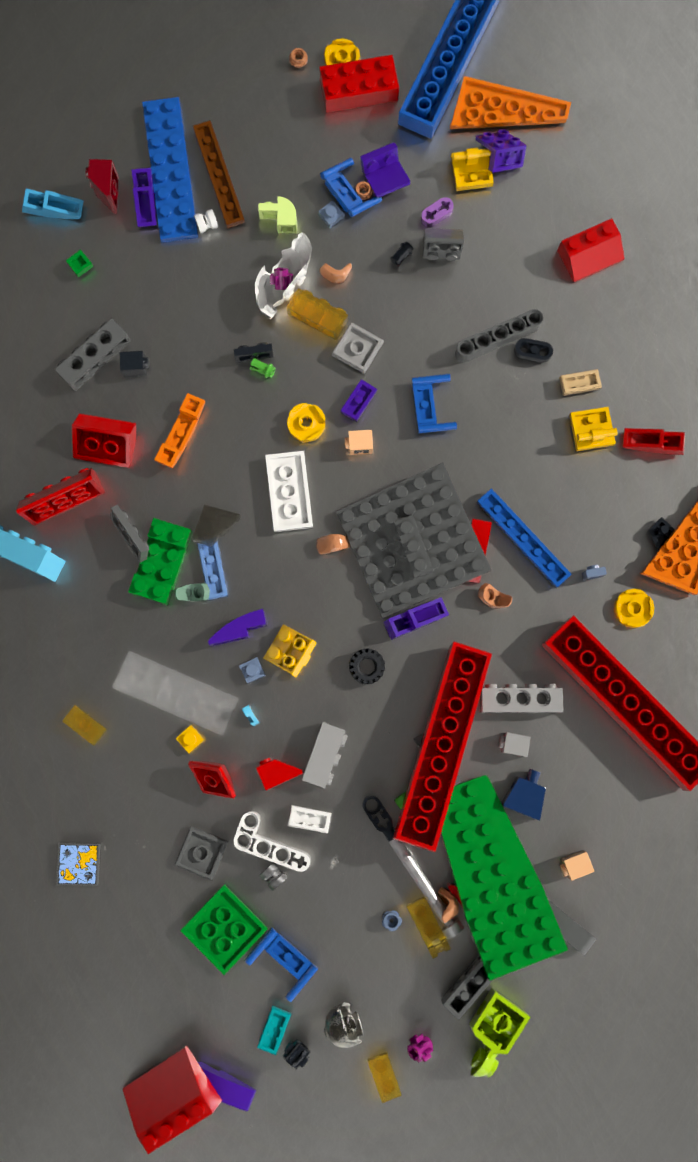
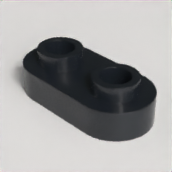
(533, 348)

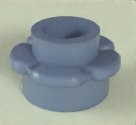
(392, 926)

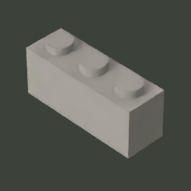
(324, 755)

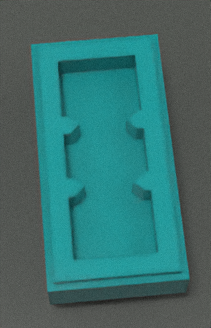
(274, 1030)

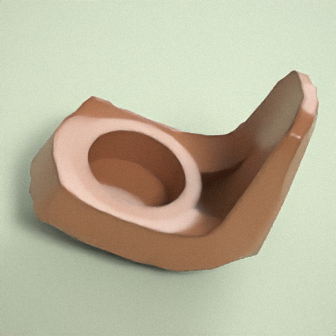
(334, 275)
(332, 543)
(493, 597)
(451, 902)

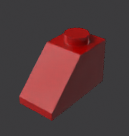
(276, 772)

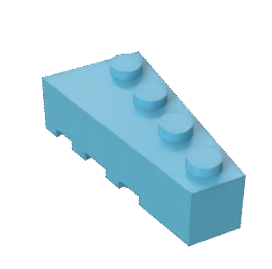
(30, 556)

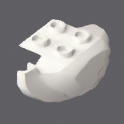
(296, 261)

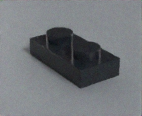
(246, 353)

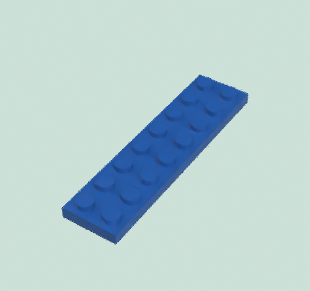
(170, 169)

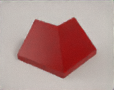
(213, 778)

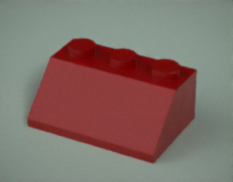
(592, 250)
(103, 440)

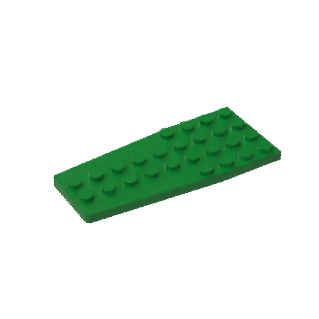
(497, 883)

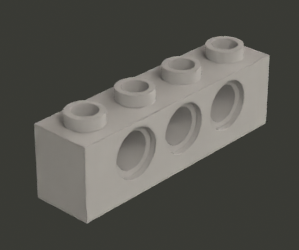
(552, 704)

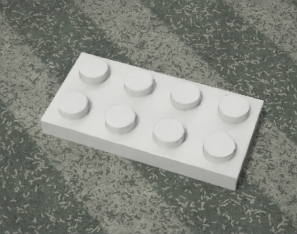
(289, 491)

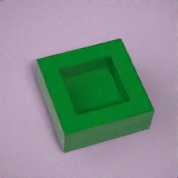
(79, 263)

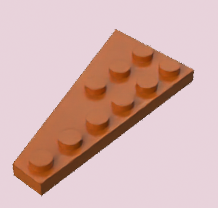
(678, 557)

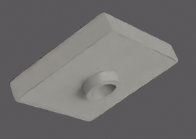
(357, 348)

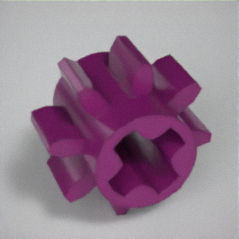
(281, 278)
(420, 1048)

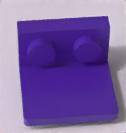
(505, 149)
(384, 170)

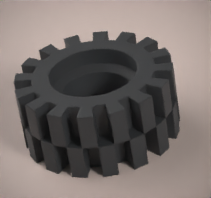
(367, 678)

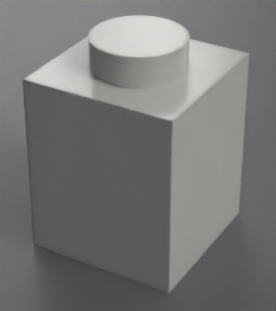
(514, 744)

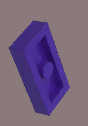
(358, 400)

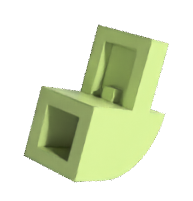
(282, 211)

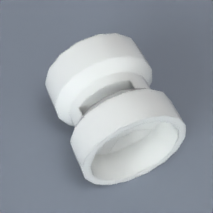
(210, 220)

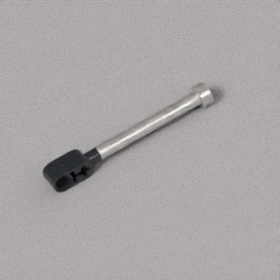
(450, 928)

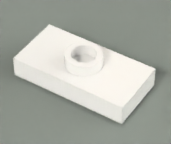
(309, 819)

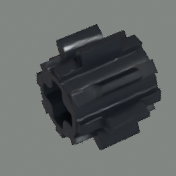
(296, 1054)

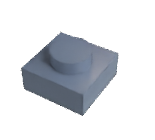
(331, 214)
(593, 572)
(252, 670)

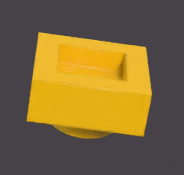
(190, 739)

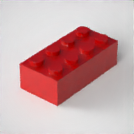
(359, 83)

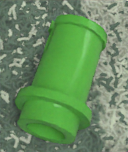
(262, 368)

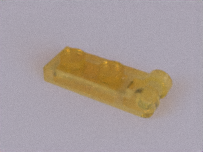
(428, 926)

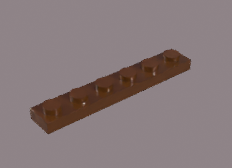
(218, 174)

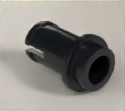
(404, 250)

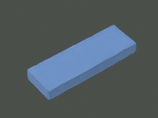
(213, 570)

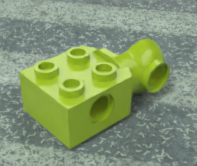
(498, 1027)

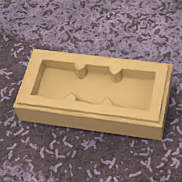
(580, 382)

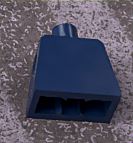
(526, 795)

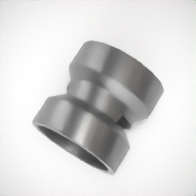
(273, 876)

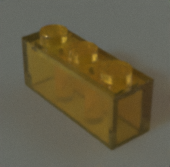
(317, 313)

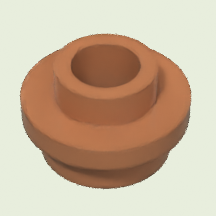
(298, 53)
(363, 186)

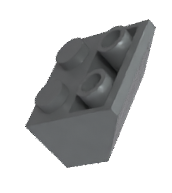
(442, 244)

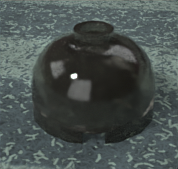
(343, 1026)

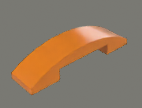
(181, 432)

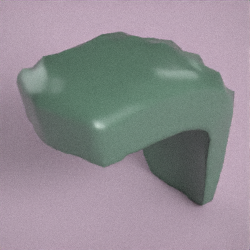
(192, 592)

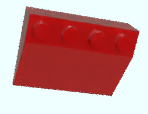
(60, 497)
(169, 1099)

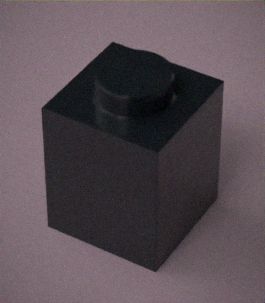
(134, 363)

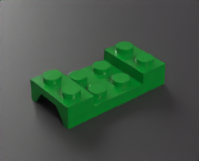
(160, 571)

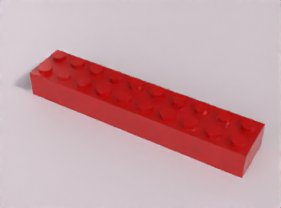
(626, 701)
(442, 747)

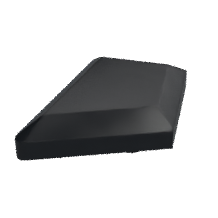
(660, 532)

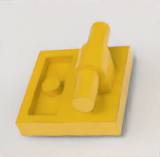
(471, 169)
(592, 429)
(290, 650)

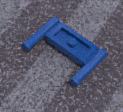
(344, 191)
(425, 404)
(288, 957)

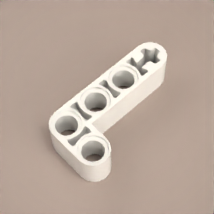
(273, 846)

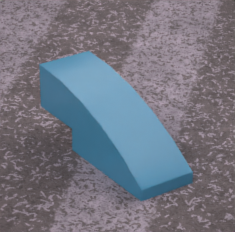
(52, 205)

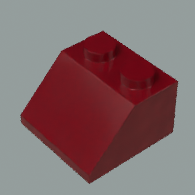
(104, 182)

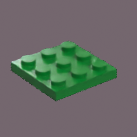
(224, 929)

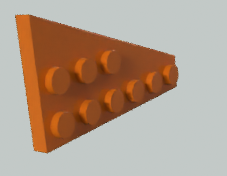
(495, 105)

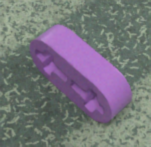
(435, 209)

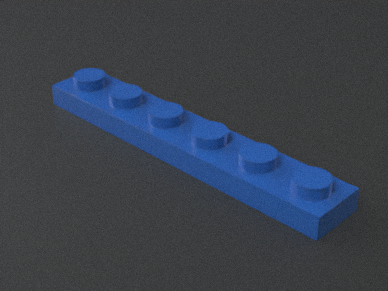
(523, 538)

